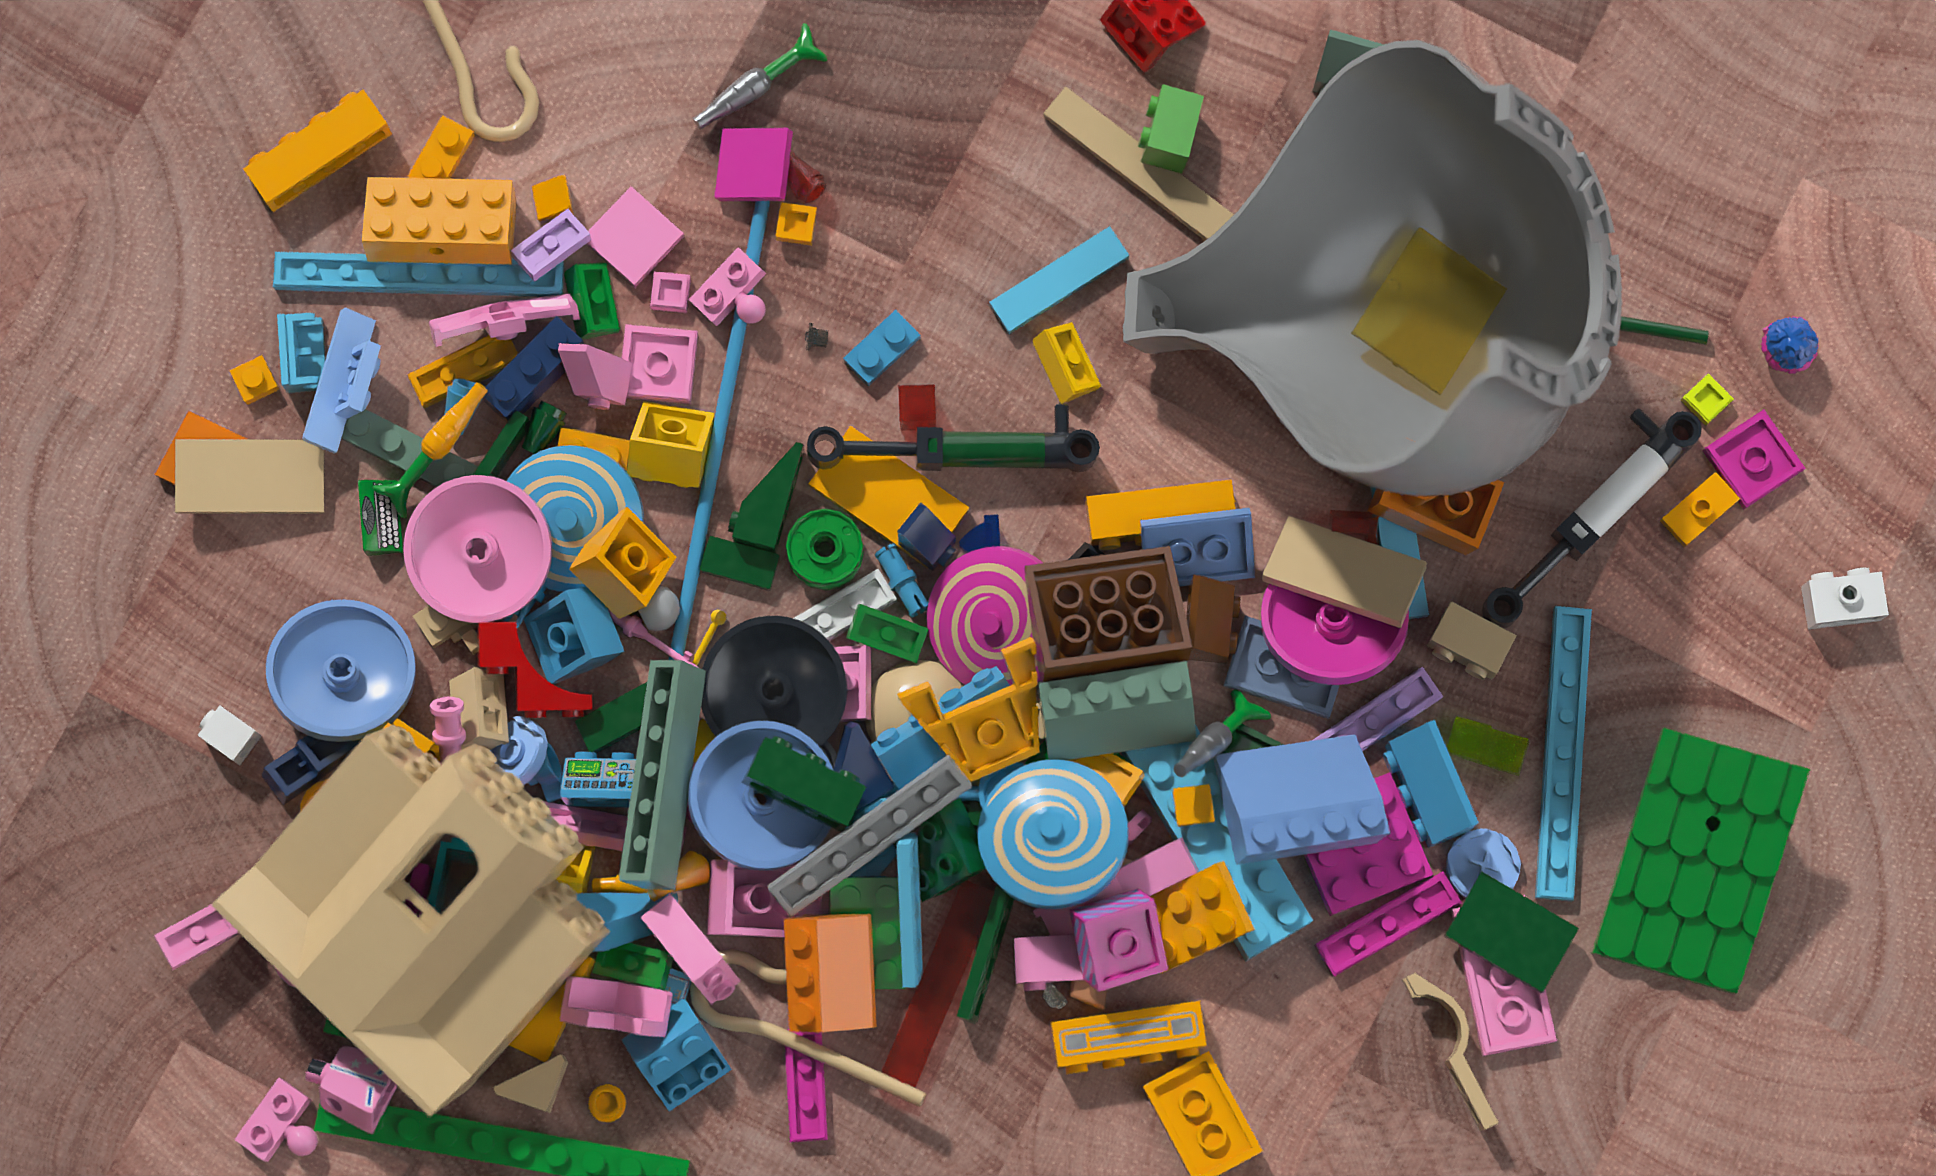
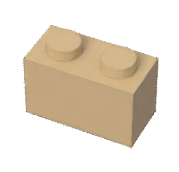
(1470, 641)

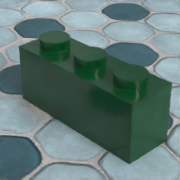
(804, 783)

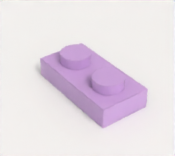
(551, 245)

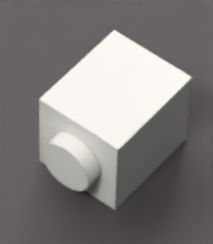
(228, 734)

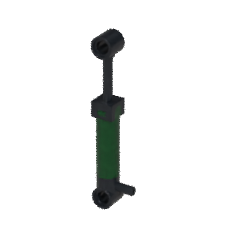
(970, 449)

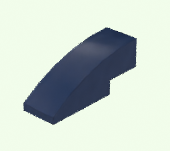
(305, 765)

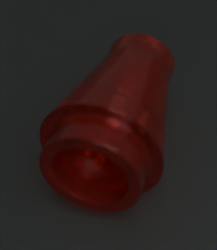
(804, 180)

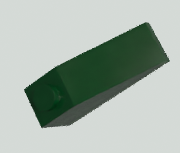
(767, 505)

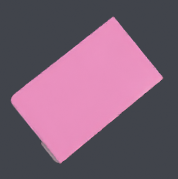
(616, 1006)

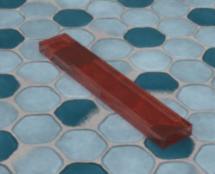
(938, 984)

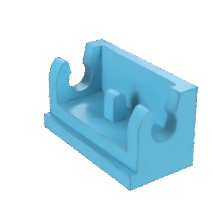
(301, 351)

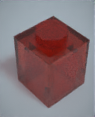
(916, 406)

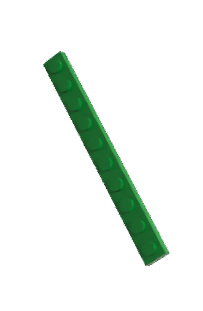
(503, 1145)

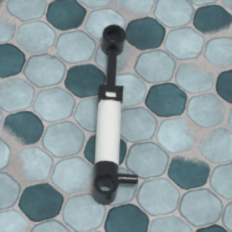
(1604, 506)

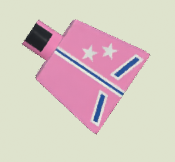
(352, 1087)

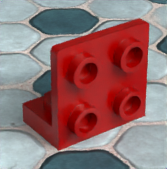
(1150, 27)

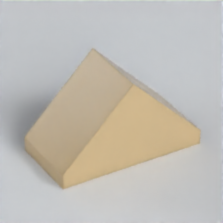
(536, 1086)

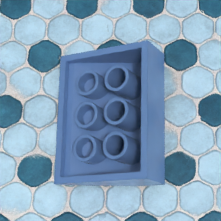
(1300, 799)

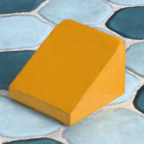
(552, 198)

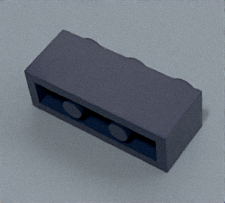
(530, 371)

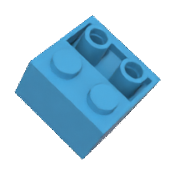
(681, 1061)

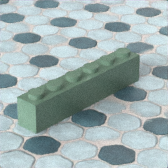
(662, 775)

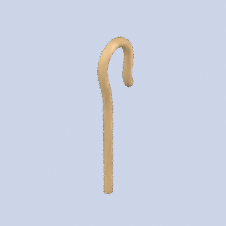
(465, 85)
(790, 1039)

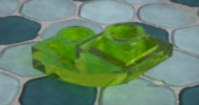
(1487, 746)

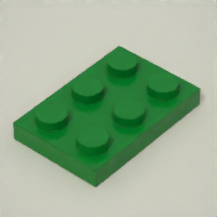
(881, 899)

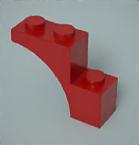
(501, 649)

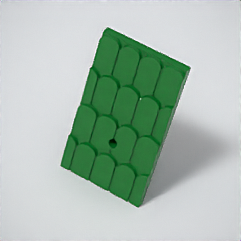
(1692, 895)

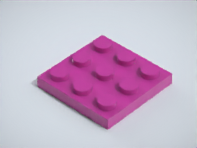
(1370, 871)

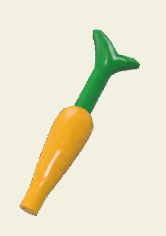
(434, 446)

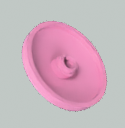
(477, 549)

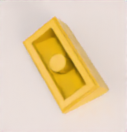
(1066, 362)

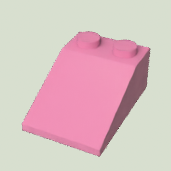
(744, 906)

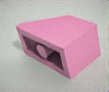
(596, 374)

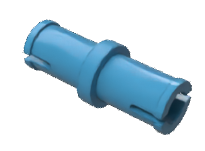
(902, 580)

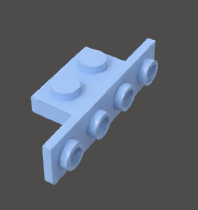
(344, 380)

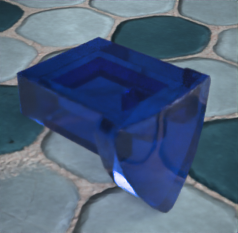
(983, 535)

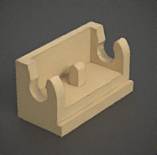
(484, 707)

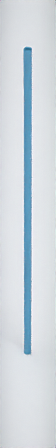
(716, 446)

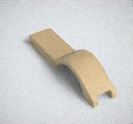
(1456, 1062)

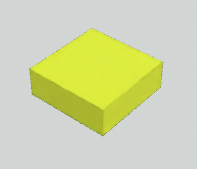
(1707, 399)

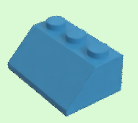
(1430, 785)

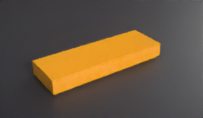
(470, 363)

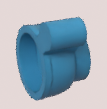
(549, 776)

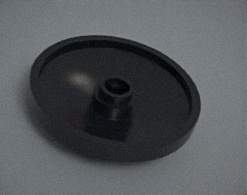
(776, 674)

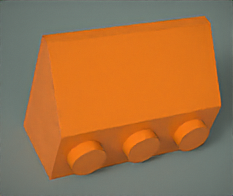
(830, 972)

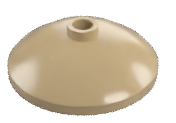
(885, 705)

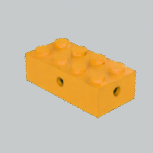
(439, 220)

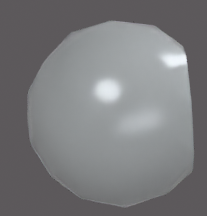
(661, 610)

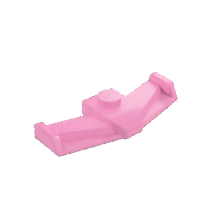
(502, 318)

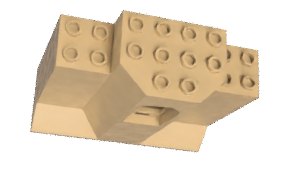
(434, 991)

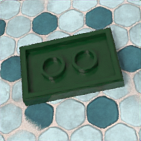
(1511, 932)

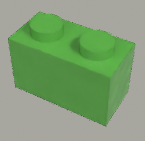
(1171, 128)

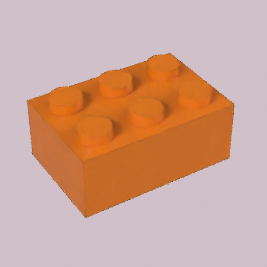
(1447, 519)

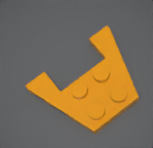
(990, 729)

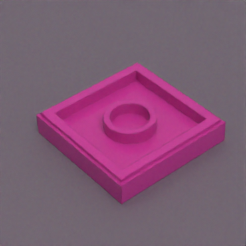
(753, 164)
(1754, 459)

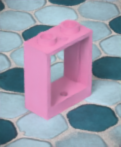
(691, 949)

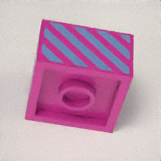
(1118, 939)

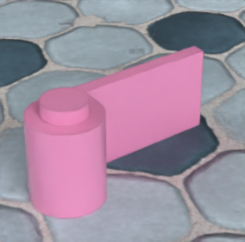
(1046, 960)

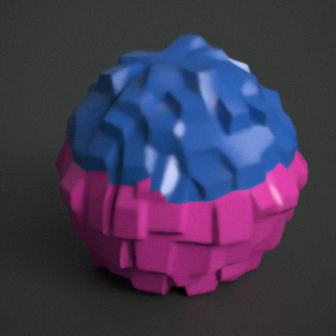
(1789, 345)

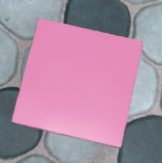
(633, 237)
(661, 363)

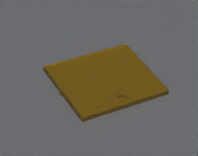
(1429, 311)

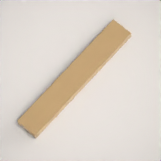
(1123, 156)

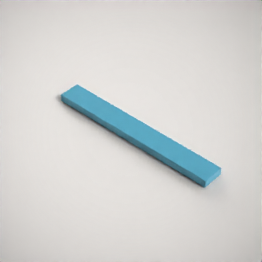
(355, 274)
(1563, 754)

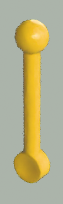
(718, 618)

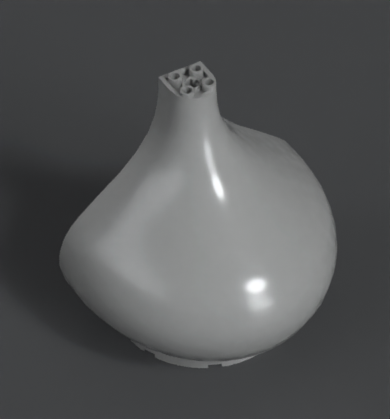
(1381, 151)

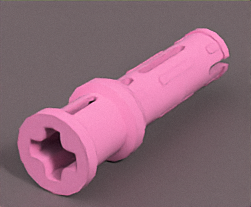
(449, 731)

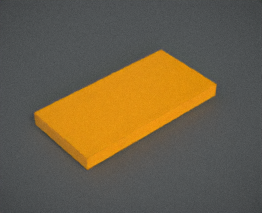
(884, 492)

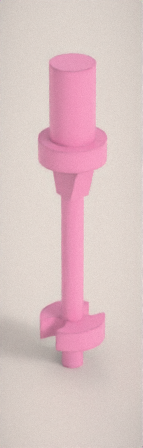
(633, 627)

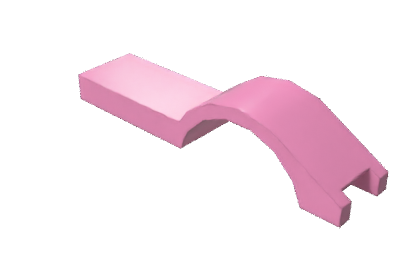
(1148, 873)
(194, 936)

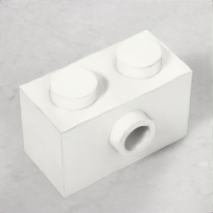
(1844, 599)

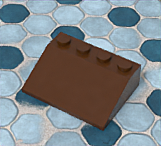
(1106, 614)

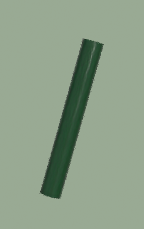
(1664, 330)

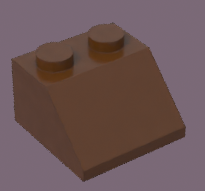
(1209, 619)

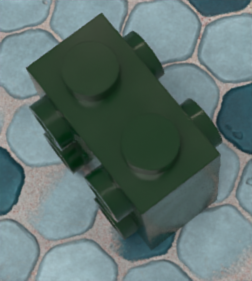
(947, 851)

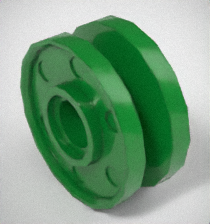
(818, 528)

